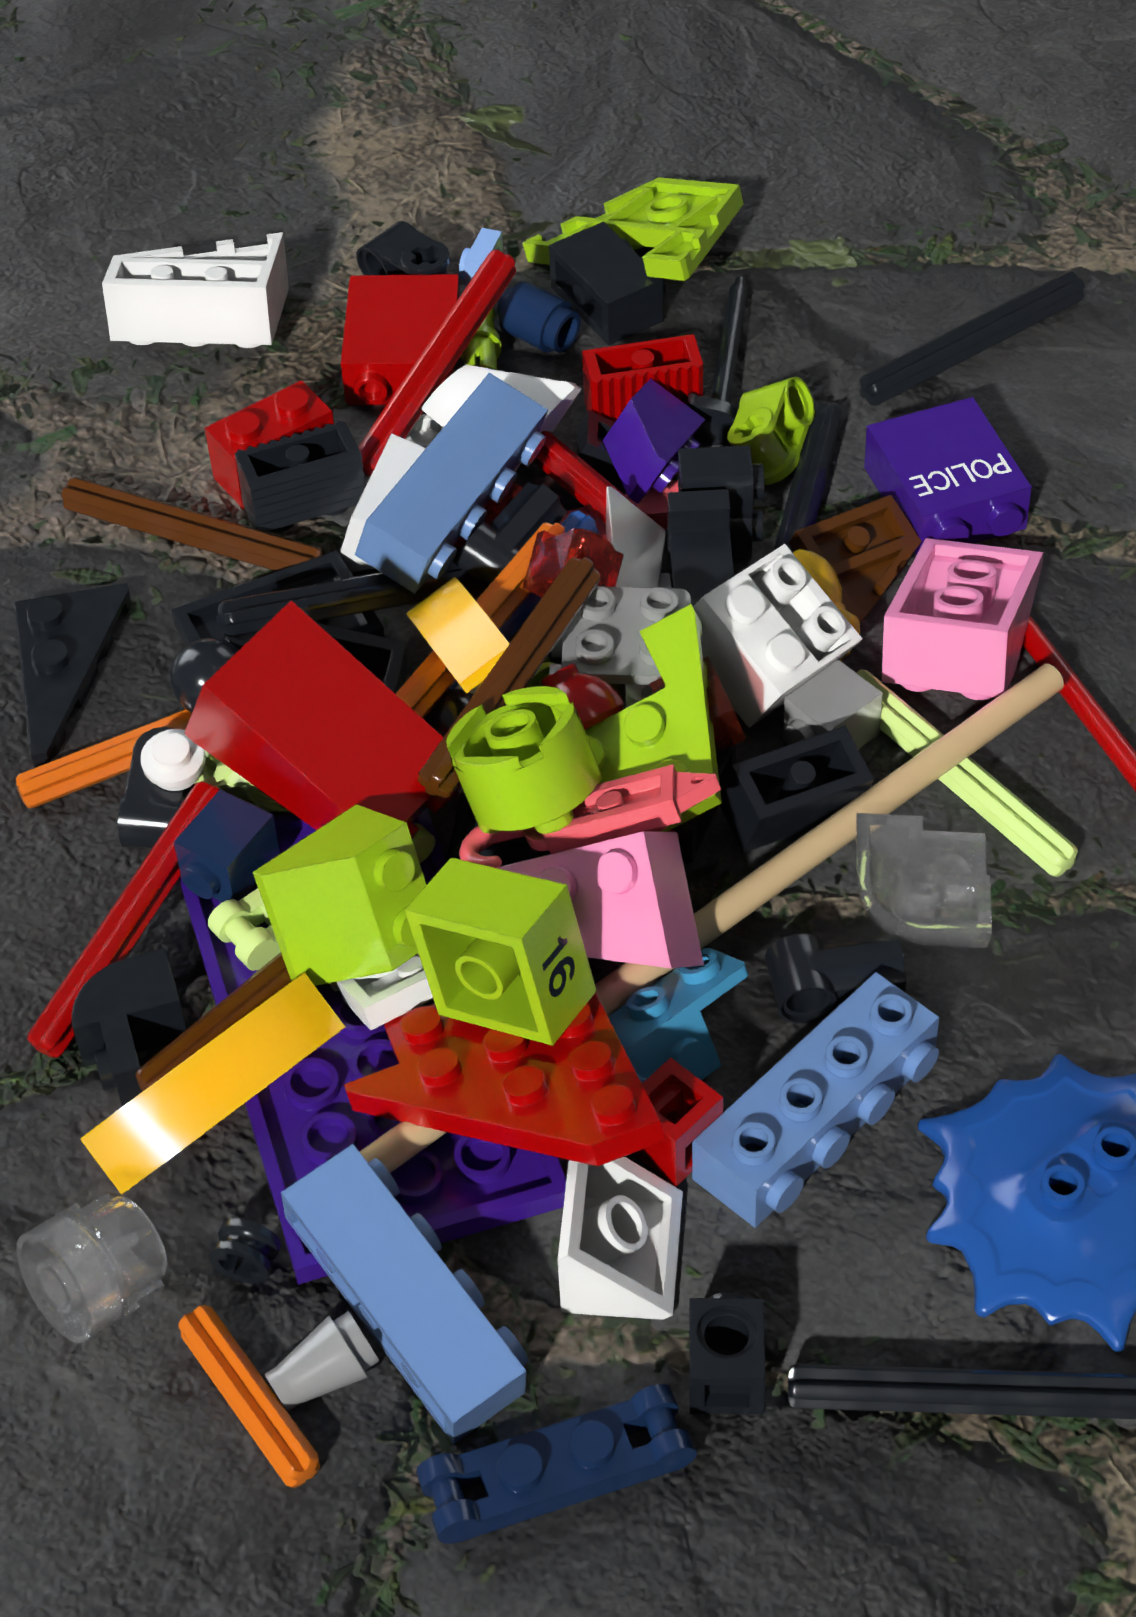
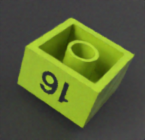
(501, 950)

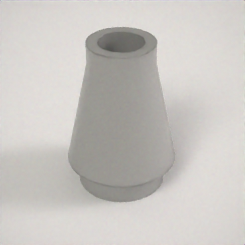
(323, 1362)

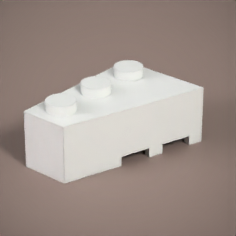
(198, 297)

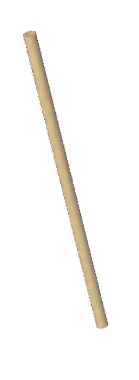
(792, 863)

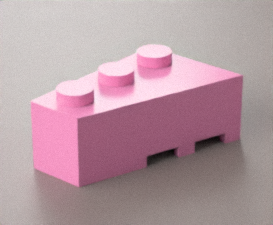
(627, 898)

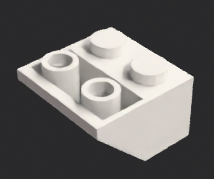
(770, 633)

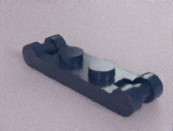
(555, 1465)

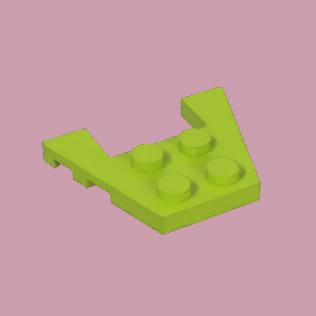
(668, 214)
(669, 724)

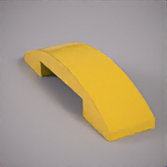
(459, 633)
(212, 1083)

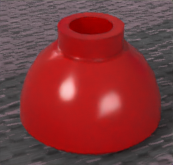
(590, 694)

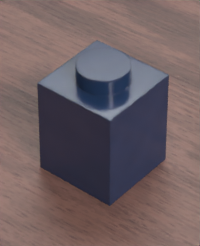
(225, 848)

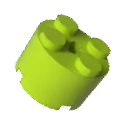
(524, 761)

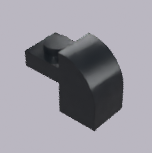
(126, 1012)

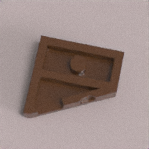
(864, 549)

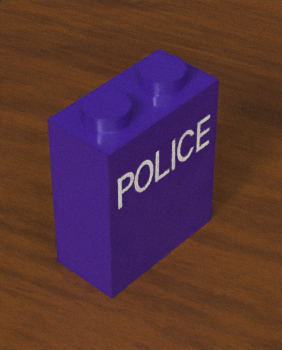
(948, 473)

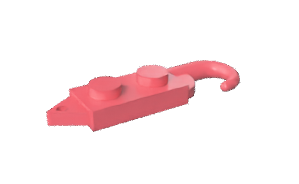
(611, 811)

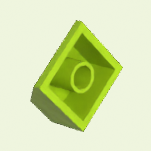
(344, 898)

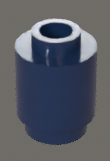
(538, 317)

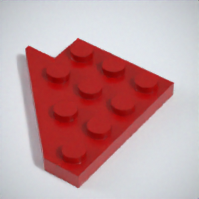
(513, 1091)

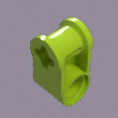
(774, 425)

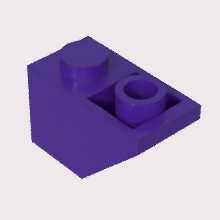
(648, 438)

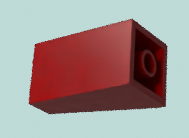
(314, 726)

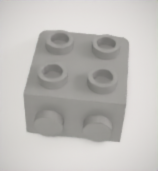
(607, 637)

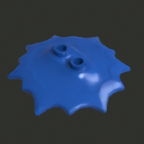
(1004, 1202)

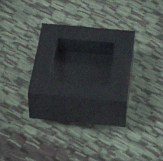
(590, 443)

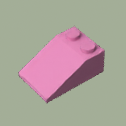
(960, 618)

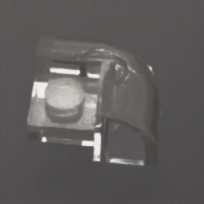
(923, 881)

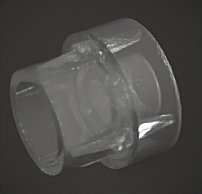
(91, 1265)

